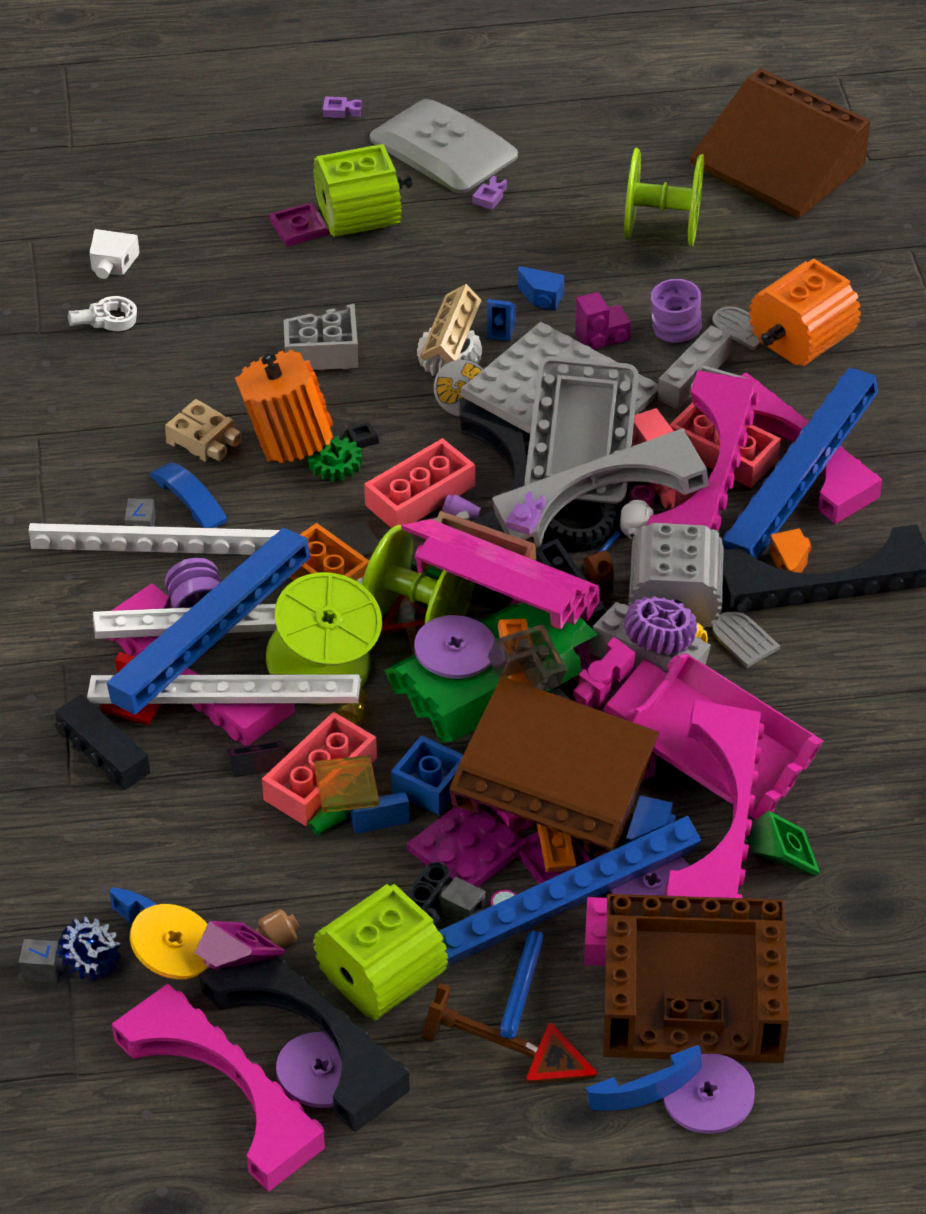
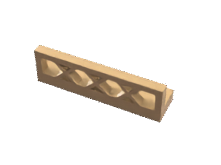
(451, 324)

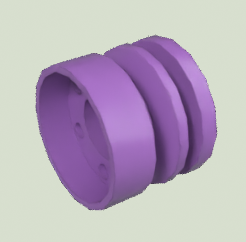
(676, 310)
(191, 581)

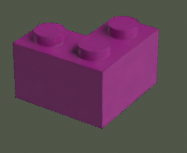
(599, 324)

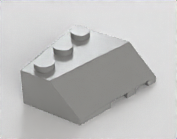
(325, 339)

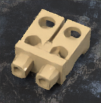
(203, 432)

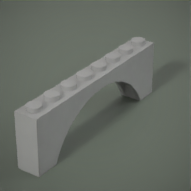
(662, 460)

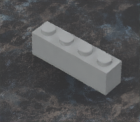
(709, 350)

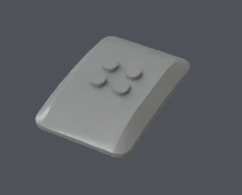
(445, 145)
(580, 416)

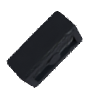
(256, 758)

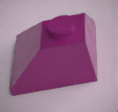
(234, 945)

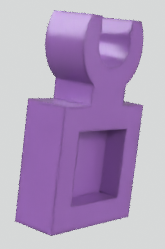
(339, 106)
(490, 195)
(526, 516)

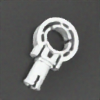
(100, 317)

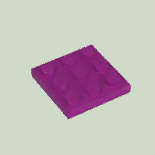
(468, 844)

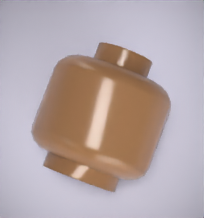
(278, 928)

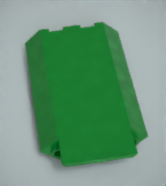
(458, 704)

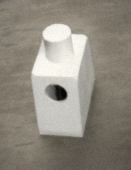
(112, 252)

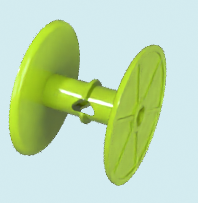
(662, 196)
(390, 575)
(324, 628)

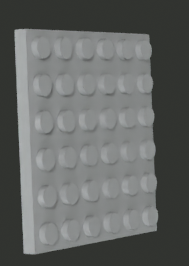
(510, 380)

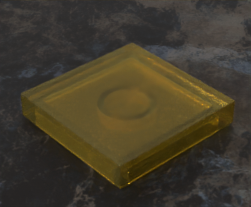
(346, 783)

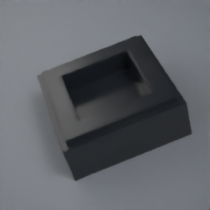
(363, 435)

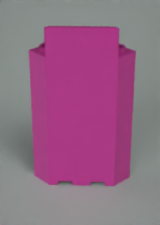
(505, 572)
(665, 705)

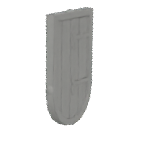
(736, 322)
(743, 638)

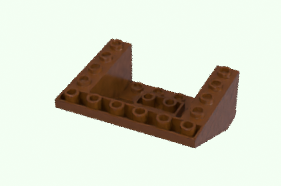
(784, 143)
(554, 764)
(695, 976)

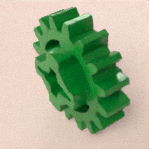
(336, 460)

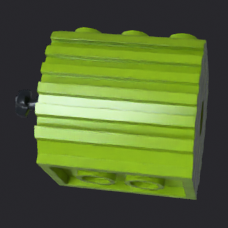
(358, 190)
(381, 951)

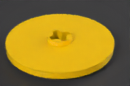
(152, 936)

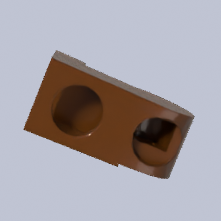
(600, 571)

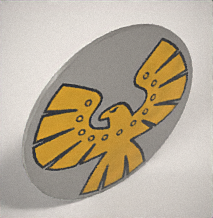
(451, 380)

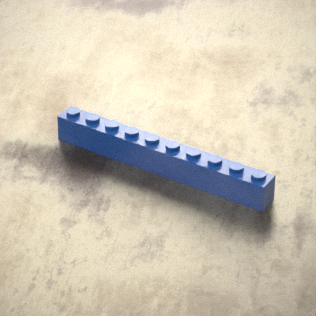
(802, 463)
(208, 621)
(569, 890)

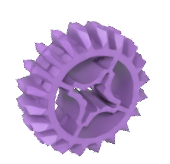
(660, 625)

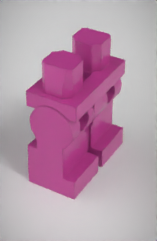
(605, 675)

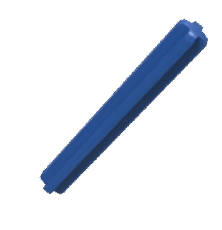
(521, 985)

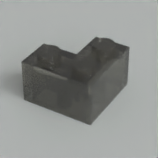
(529, 652)

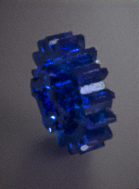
(89, 947)

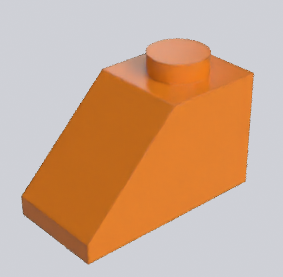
(790, 550)

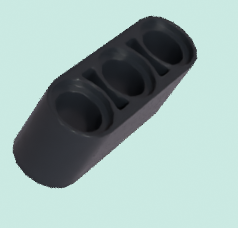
(428, 885)

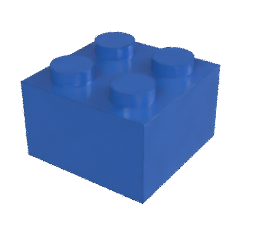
(426, 774)

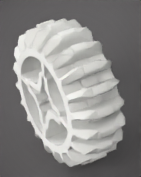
(470, 351)

